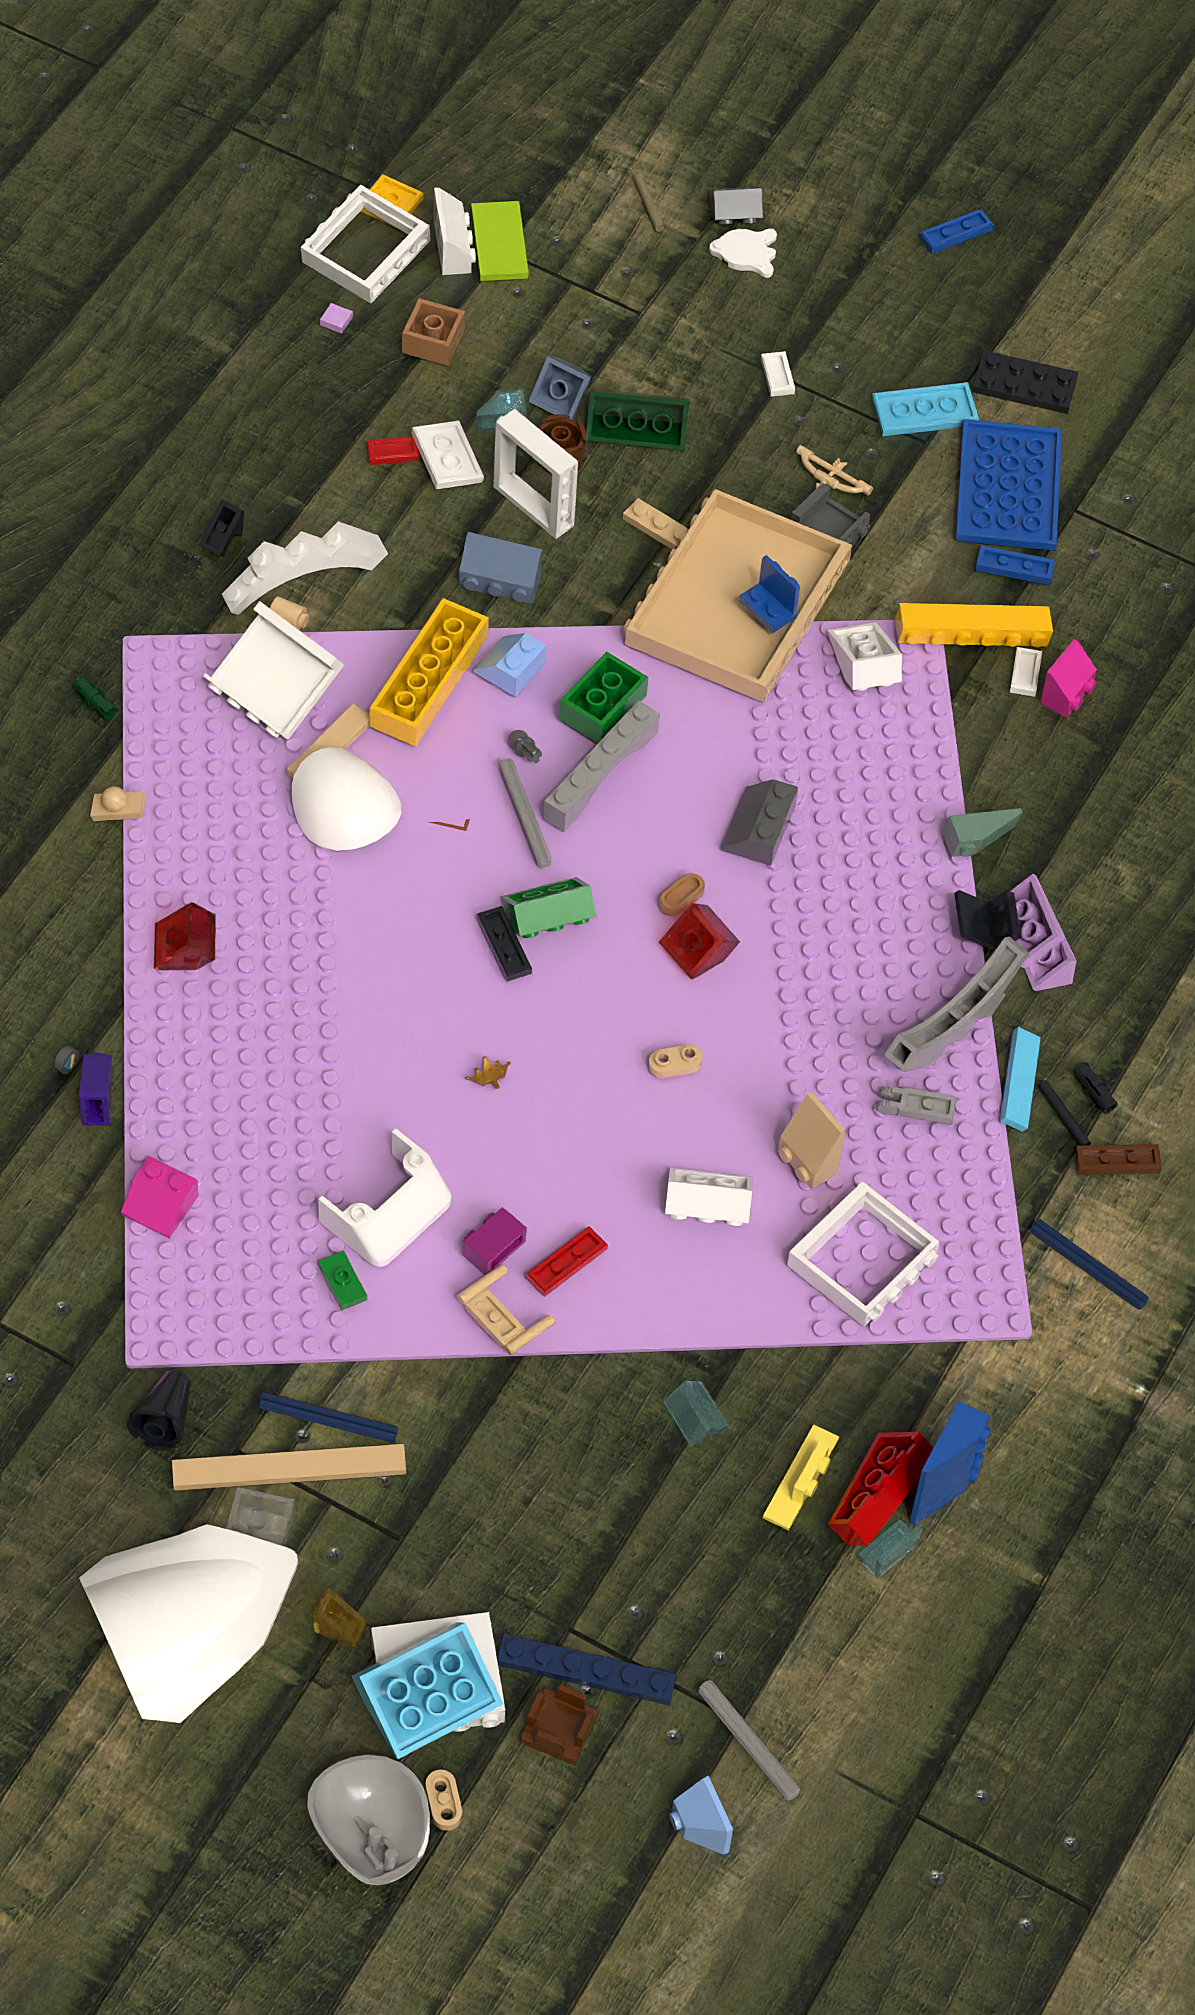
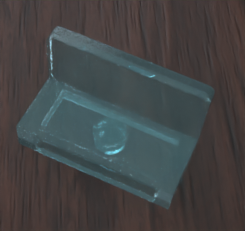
(695, 1412)
(889, 1548)

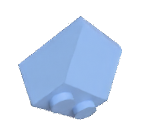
(513, 662)

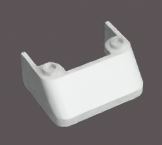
(387, 1231)

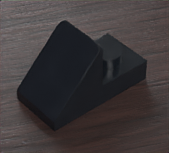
(223, 526)

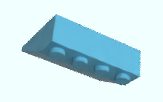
(428, 1689)

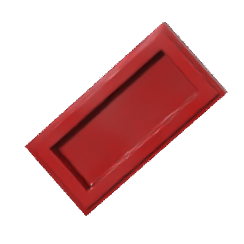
(392, 450)

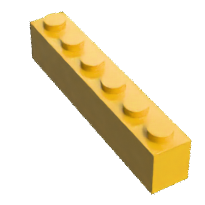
(973, 624)

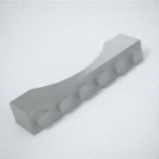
(574, 792)

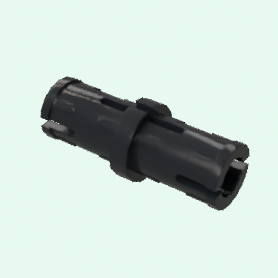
(1085, 1075)

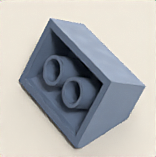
(500, 568)

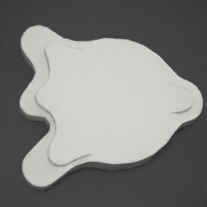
(746, 250)

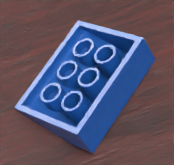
(953, 1461)

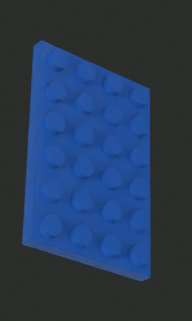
(1009, 484)

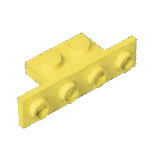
(801, 1477)

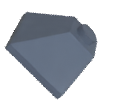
(560, 387)

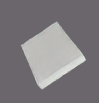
(447, 454)

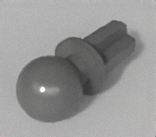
(524, 745)

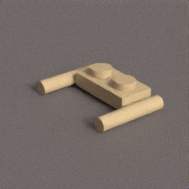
(495, 1317)

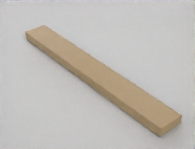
(288, 1467)

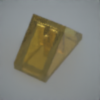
(338, 1619)

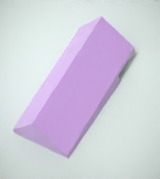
(1050, 956)

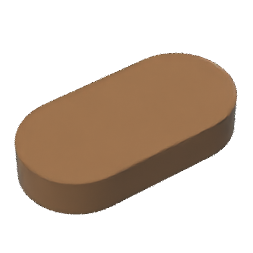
(681, 894)

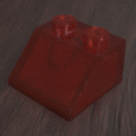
(185, 939)
(699, 940)

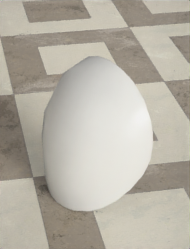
(343, 800)

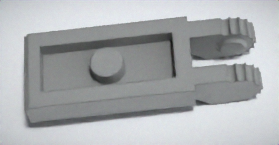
(918, 1104)

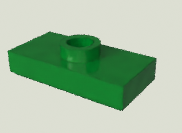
(342, 1280)

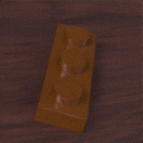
(1118, 1159)

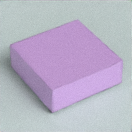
(336, 318)

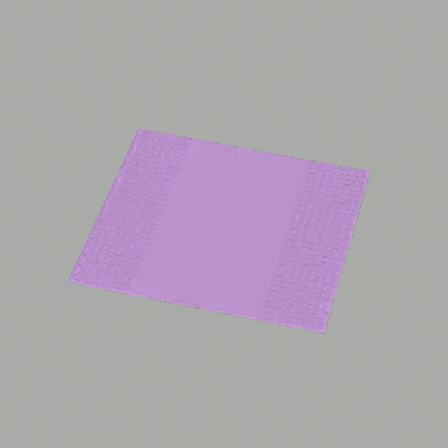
(367, 994)

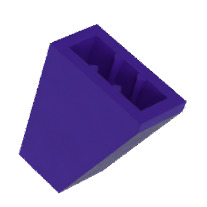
(96, 1089)

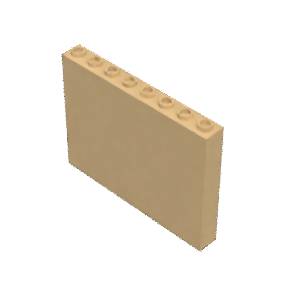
(695, 607)

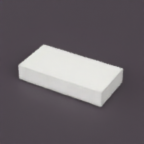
(777, 374)
(1026, 671)

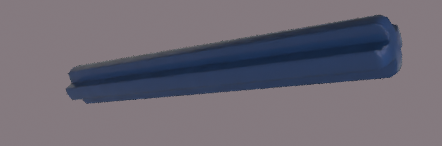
(1089, 1264)
(328, 1417)

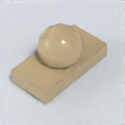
(118, 805)

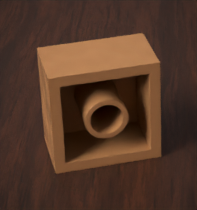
(433, 332)

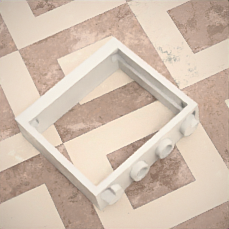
(389, 269)
(554, 516)
(866, 1198)

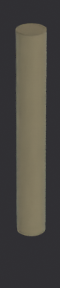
(649, 203)

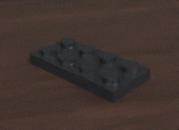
(1025, 382)

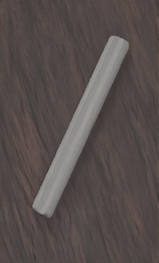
(525, 812)
(749, 1740)

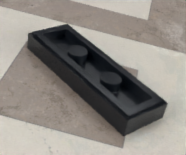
(504, 943)

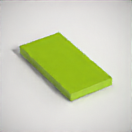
(499, 241)

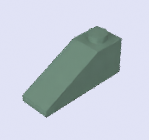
(973, 832)

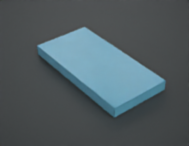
(924, 409)

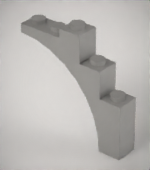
(951, 1024)

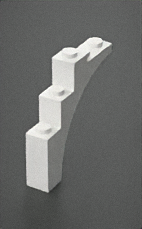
(304, 554)

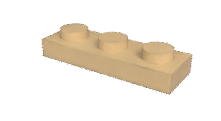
(654, 523)

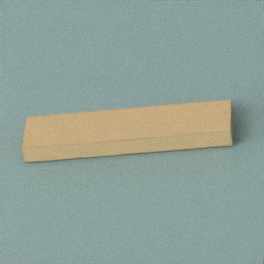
(338, 735)

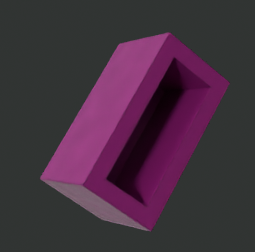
(494, 1240)

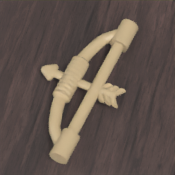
(807, 455)

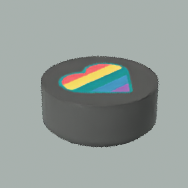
(66, 1059)

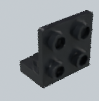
(987, 921)

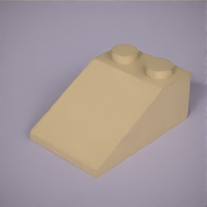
(812, 1142)

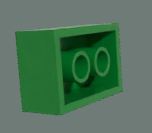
(602, 697)

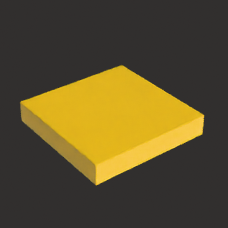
(396, 193)

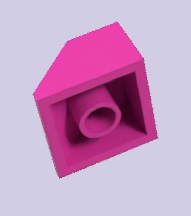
(1069, 680)
(160, 1197)

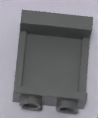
(830, 517)

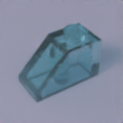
(499, 406)

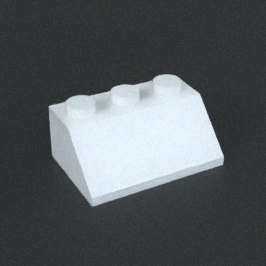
(452, 234)
(709, 1196)

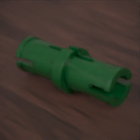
(94, 697)

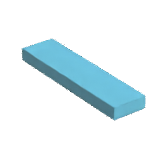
(1020, 1079)

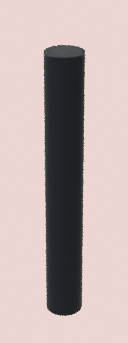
(1064, 1113)

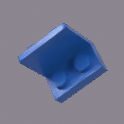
(774, 597)

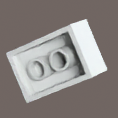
(866, 656)

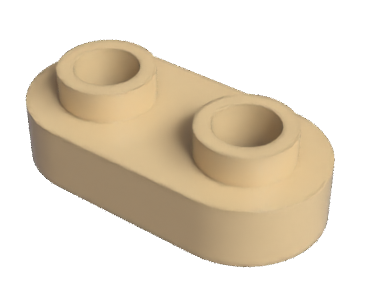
(677, 1062)
(445, 1801)

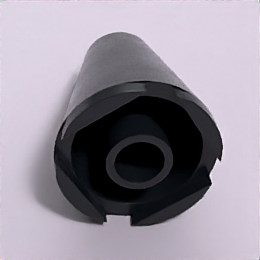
(162, 1412)

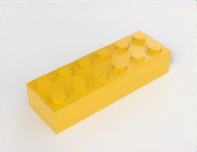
(429, 672)

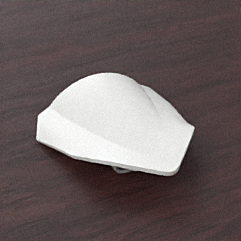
(188, 1612)

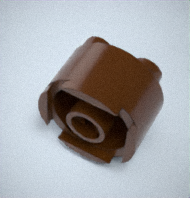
(567, 434)

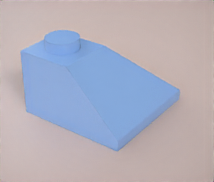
(702, 1817)

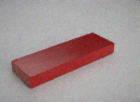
(566, 1261)

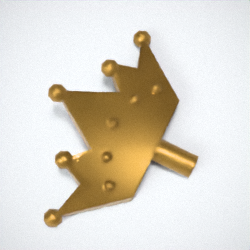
(490, 1073)

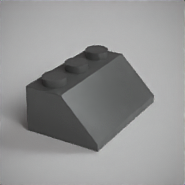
(761, 820)

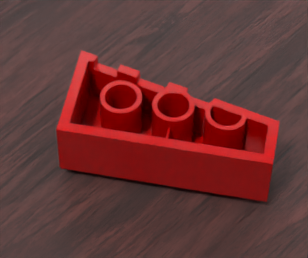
(880, 1485)

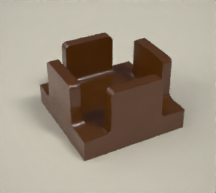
(559, 1723)

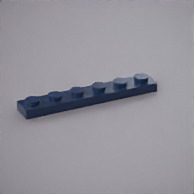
(586, 1669)

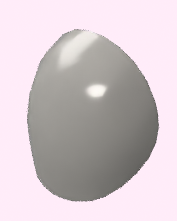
(371, 1817)

